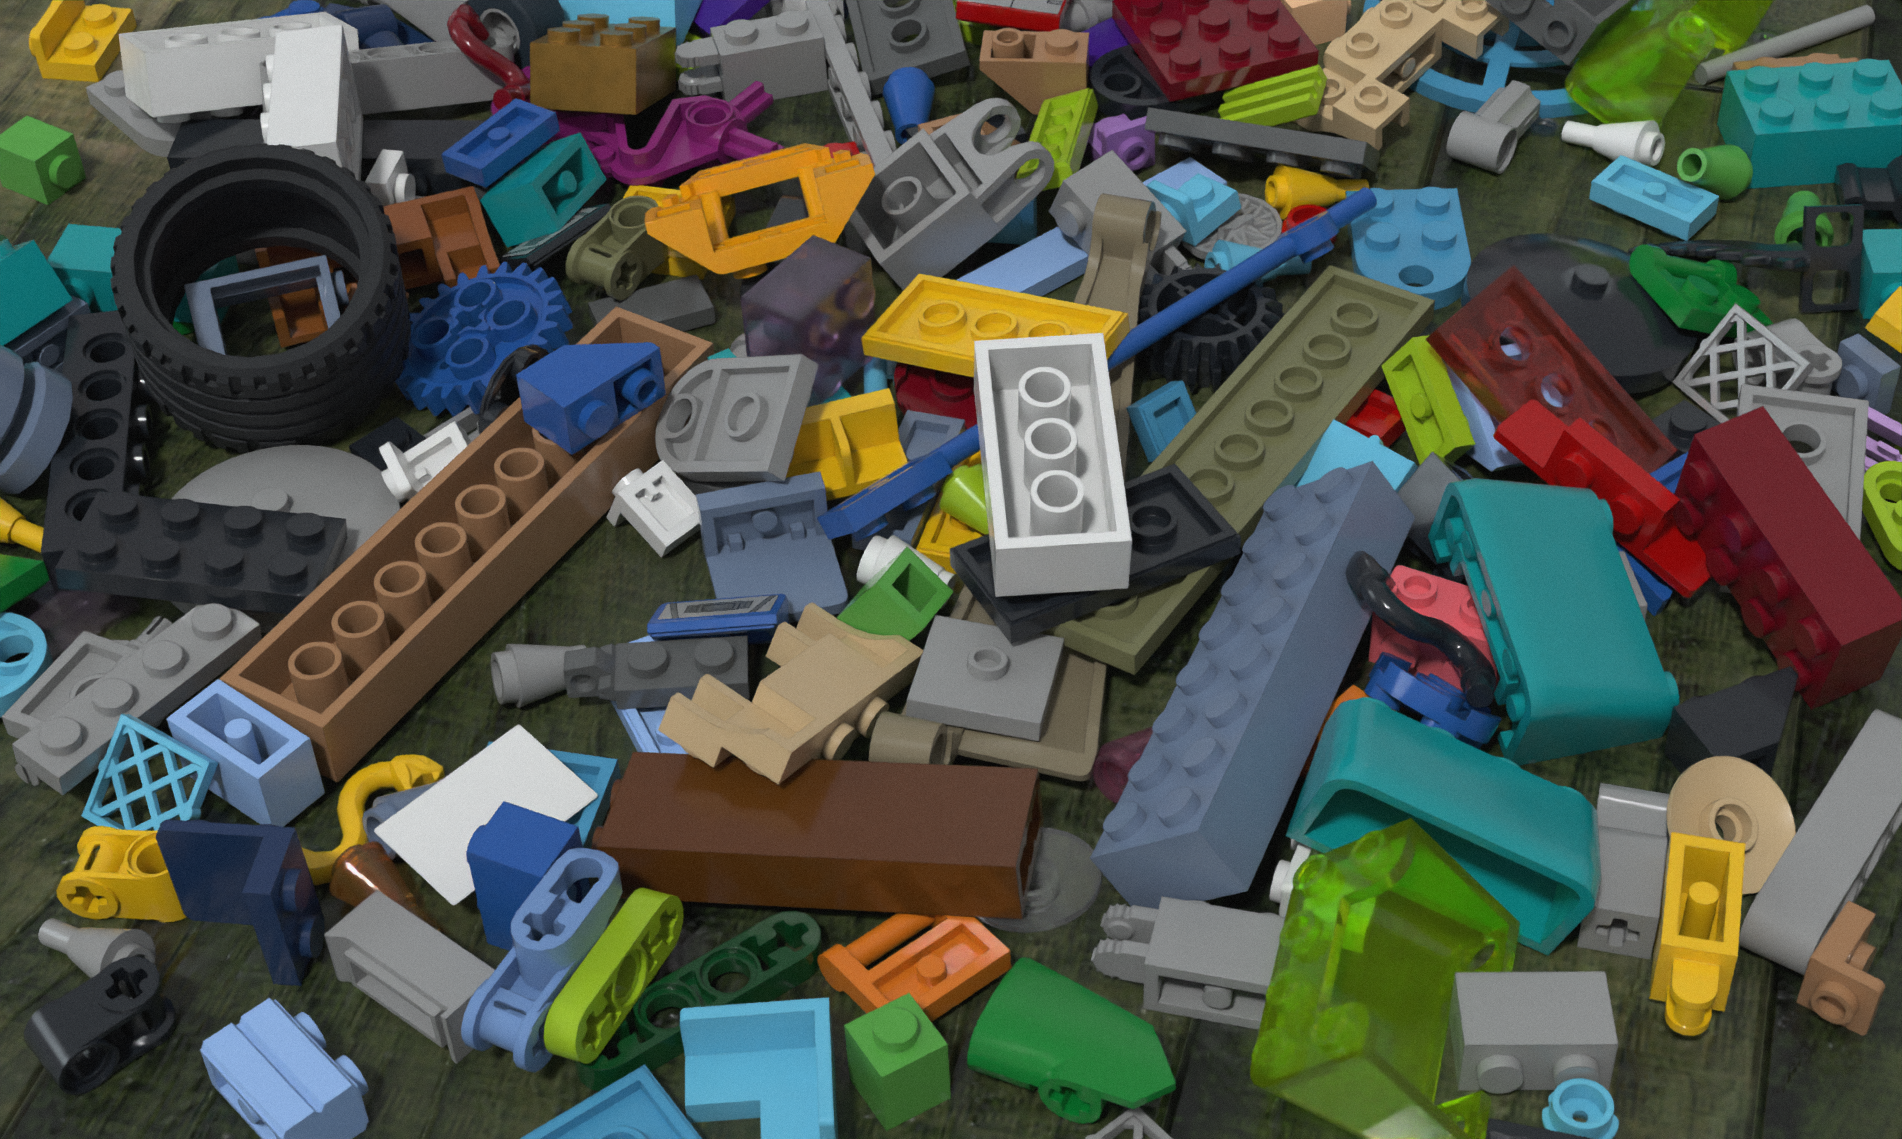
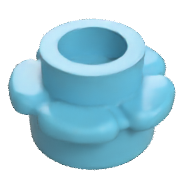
(1582, 1100)

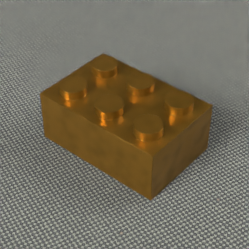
(603, 65)

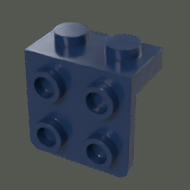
(248, 879)

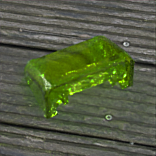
(1653, 53)

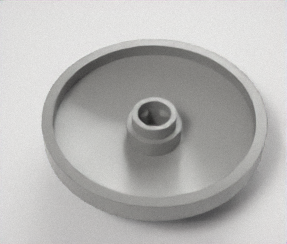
(299, 482)

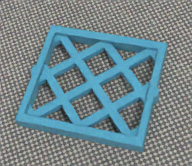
(111, 768)

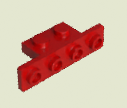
(1638, 502)

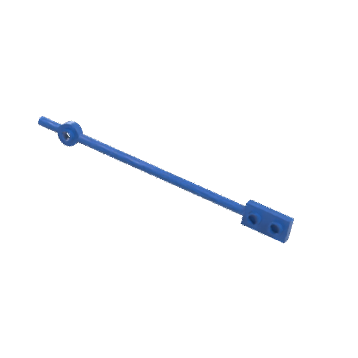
(914, 480)

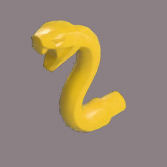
(400, 773)

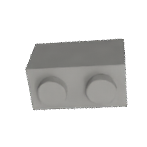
(1531, 1029)

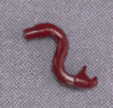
(468, 34)

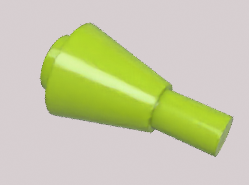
(965, 497)

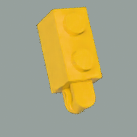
(1697, 930)

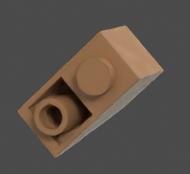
(1036, 63)

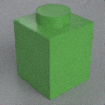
(39, 160)
(897, 598)
(898, 1061)

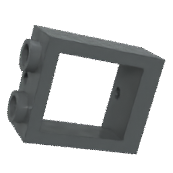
(1568, 25)

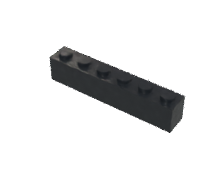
(419, 139)

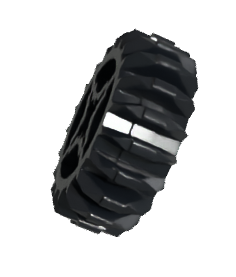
(1214, 342)

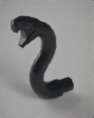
(1375, 585)

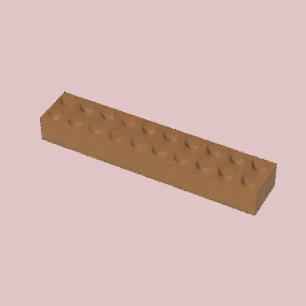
(448, 567)

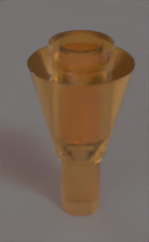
(367, 869)

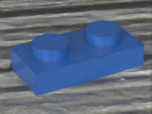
(500, 142)

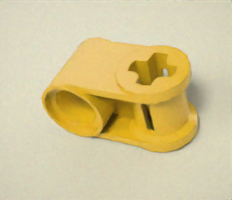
(125, 873)

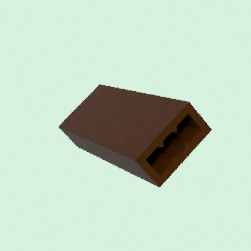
(828, 834)

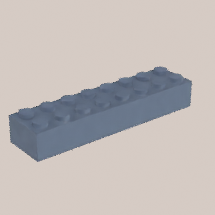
(1252, 694)

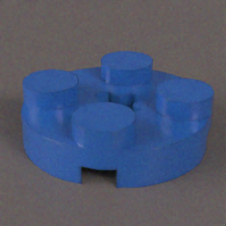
(1432, 699)

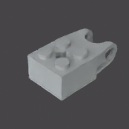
(948, 193)

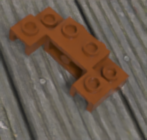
(434, 243)

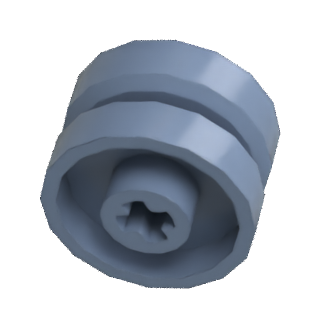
(32, 419)

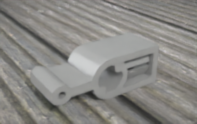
(1632, 871)

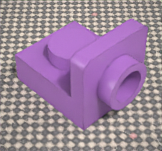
(1126, 138)

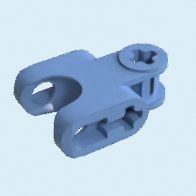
(549, 945)

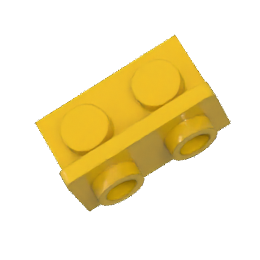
(79, 39)

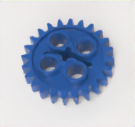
(473, 329)

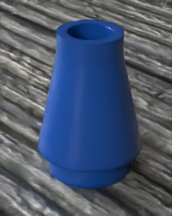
(908, 99)

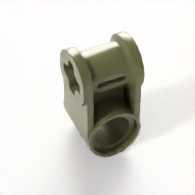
(617, 250)

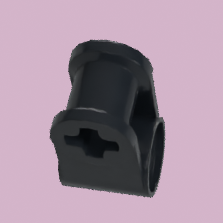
(99, 1028)

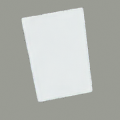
(438, 824)

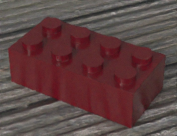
(1788, 557)

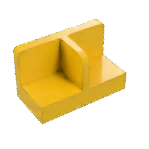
(849, 443)

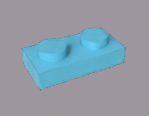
(1654, 197)

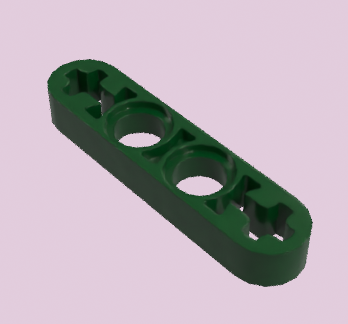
(692, 988)

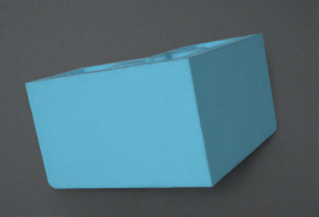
(762, 1064)

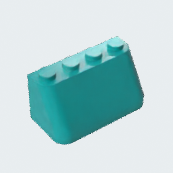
(1505, 826)

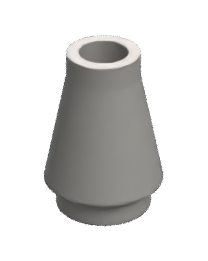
(528, 672)

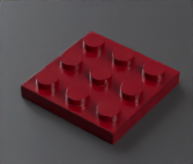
(1213, 43)

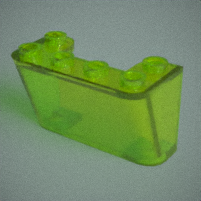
(1369, 982)

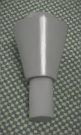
(96, 947)

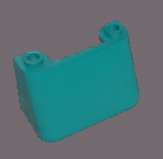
(1555, 617)

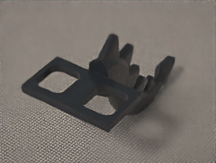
(1792, 257)

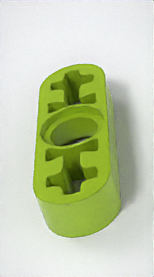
(613, 975)

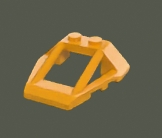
(697, 220)

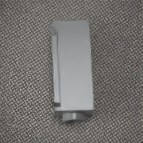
(407, 968)

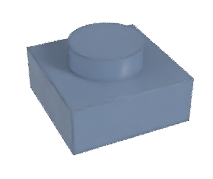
(1866, 374)

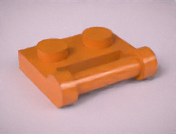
(935, 968)

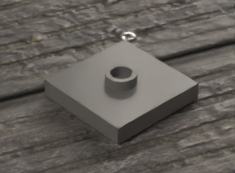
(983, 681)

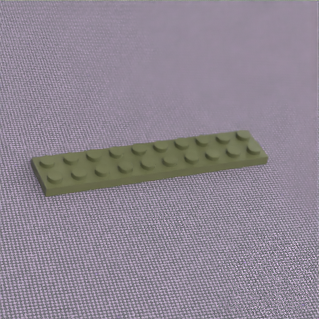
(1262, 437)

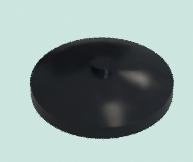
(1597, 299)

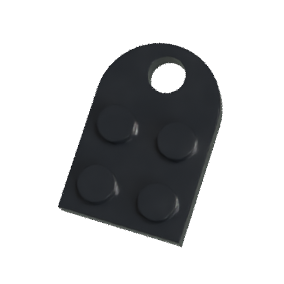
(1126, 73)

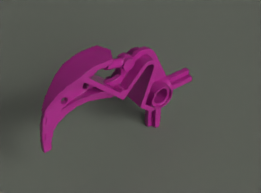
(690, 134)

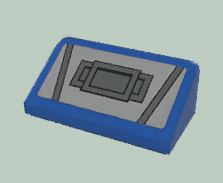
(720, 617)

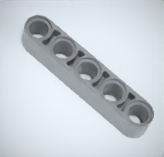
(419, 76)
(1831, 849)

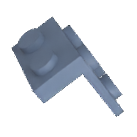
(771, 542)

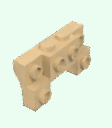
(1388, 54)
(810, 708)

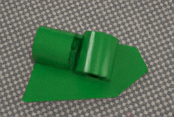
(1068, 1044)

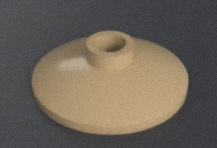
(1743, 804)

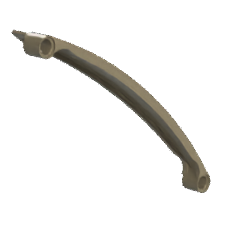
(1069, 743)

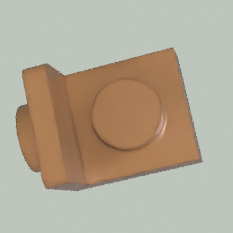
(1837, 974)

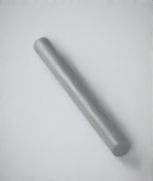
(1788, 42)

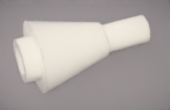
(1634, 140)

